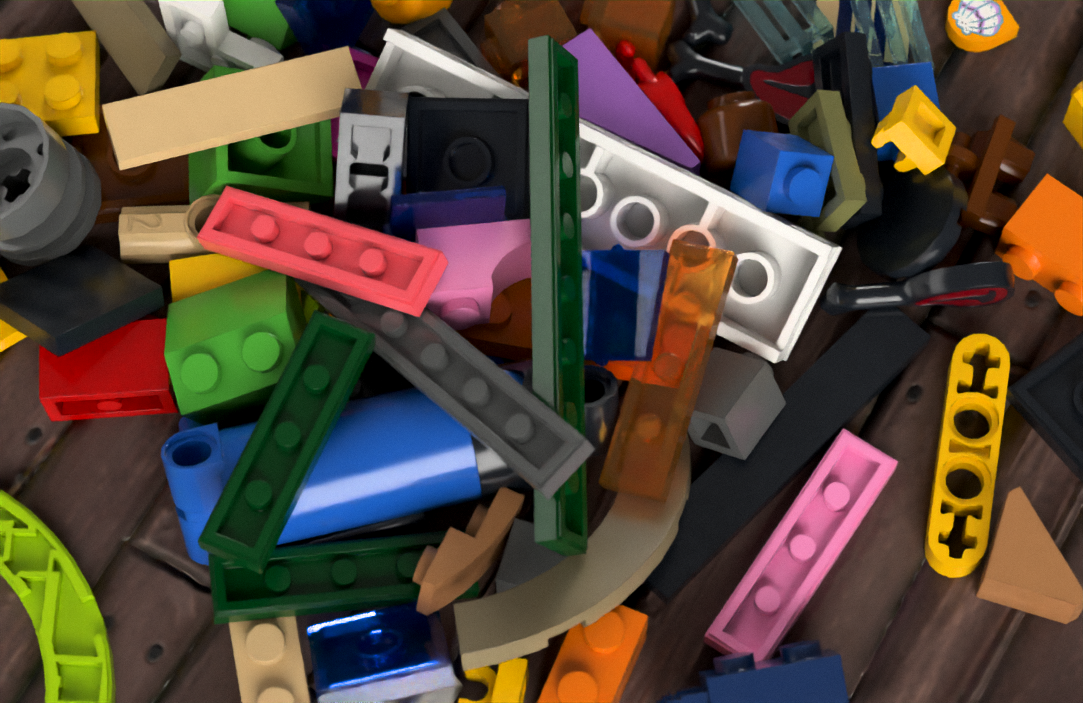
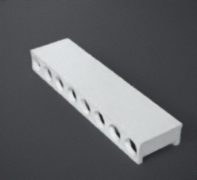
(648, 202)

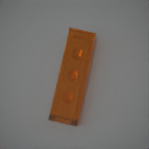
(666, 388)

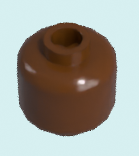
(724, 125)

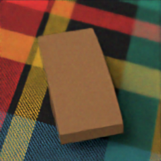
(468, 555)

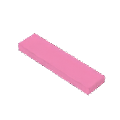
(802, 549)

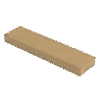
(229, 108)

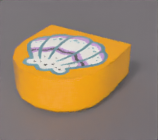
(979, 24)

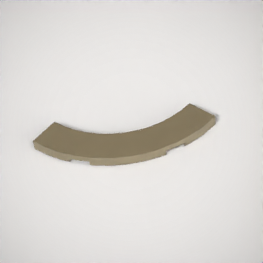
(580, 586)

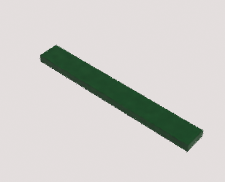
(557, 276)

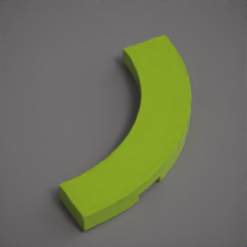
(61, 608)

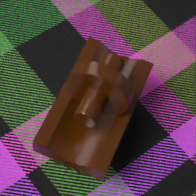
(982, 161)

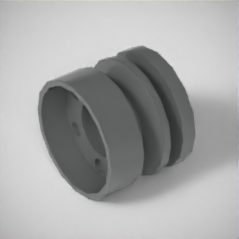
(45, 190)

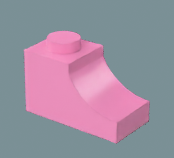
(480, 266)

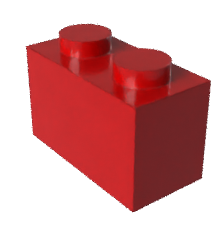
(110, 376)

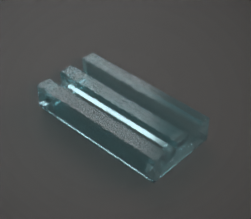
(913, 25)
(800, 40)

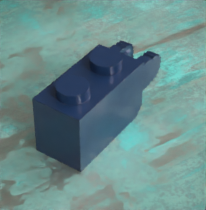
(798, 676)

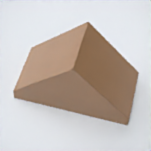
(1027, 567)

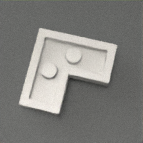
(205, 40)

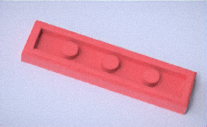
(323, 250)

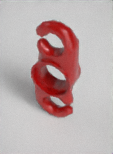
(663, 95)

